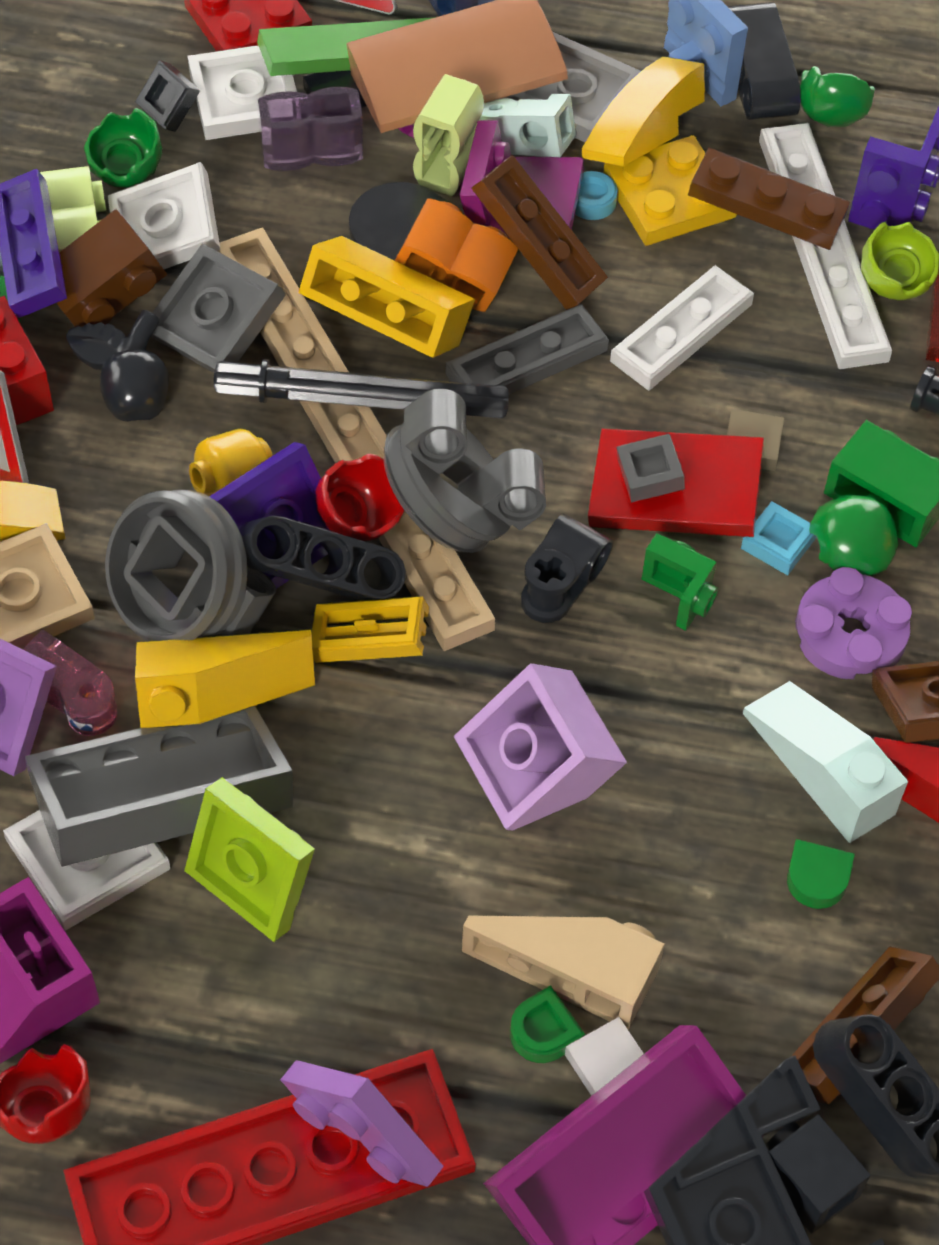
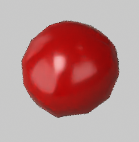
(358, 499)
(44, 1095)

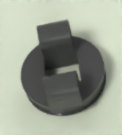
(489, 491)
(154, 535)

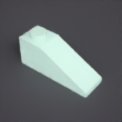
(830, 759)

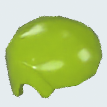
(899, 261)

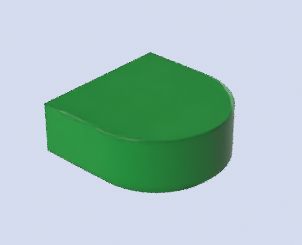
(818, 874)
(543, 1027)

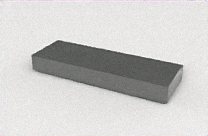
(532, 352)

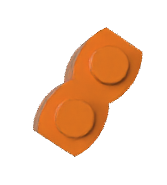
(458, 252)

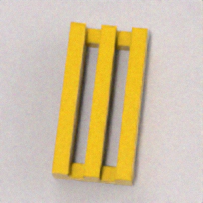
(366, 637)

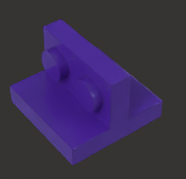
(276, 487)

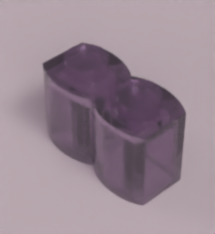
(311, 128)

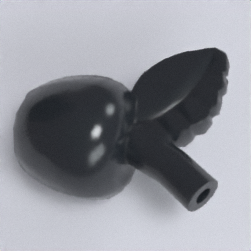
(131, 378)

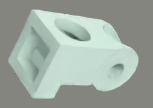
(534, 126)

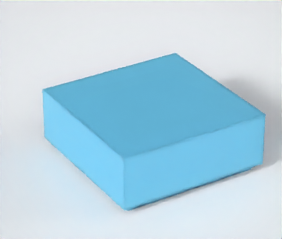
(779, 538)

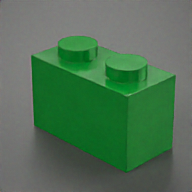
(891, 472)

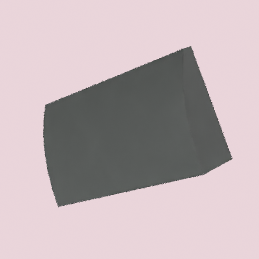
(152, 782)

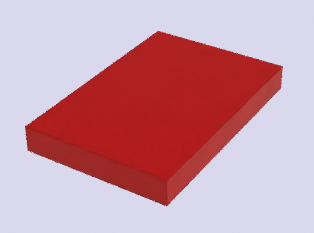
(718, 494)

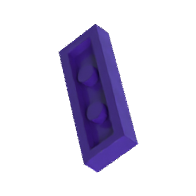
(29, 245)

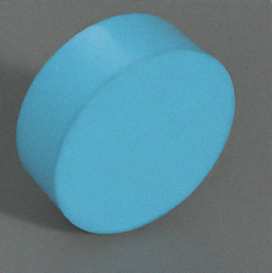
(596, 196)

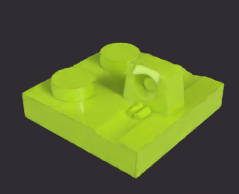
(248, 859)

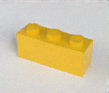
(386, 296)

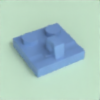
(708, 35)

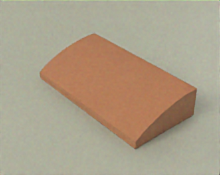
(496, 45)

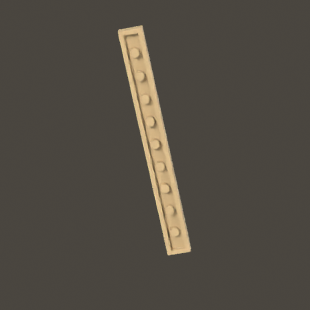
(352, 431)

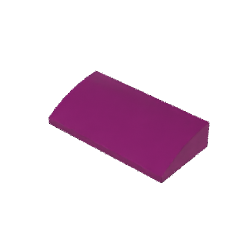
(592, 1167)

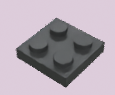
(215, 309)

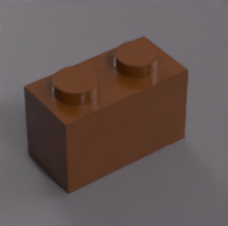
(106, 271)

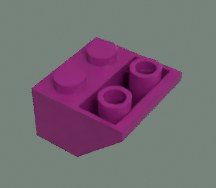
(40, 972)

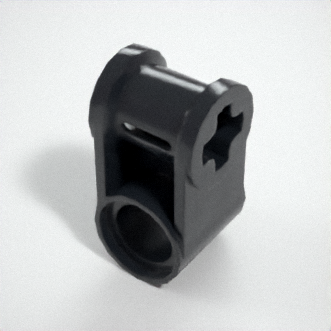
(562, 568)

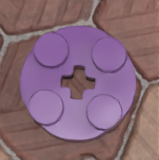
(857, 597)

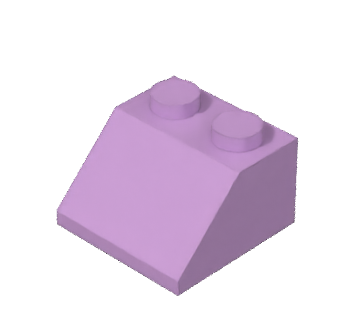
(539, 746)

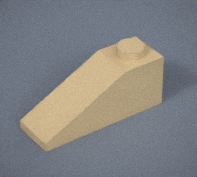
(584, 959)

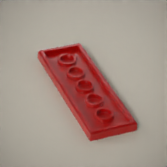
(261, 1170)

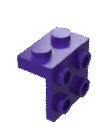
(895, 181)

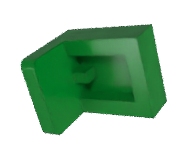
(683, 573)

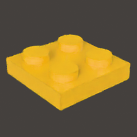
(657, 188)

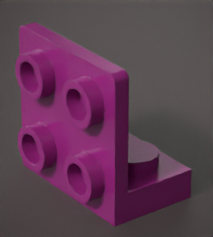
(555, 176)

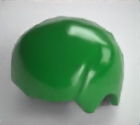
(835, 97)
(124, 149)
(855, 534)

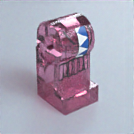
(77, 686)

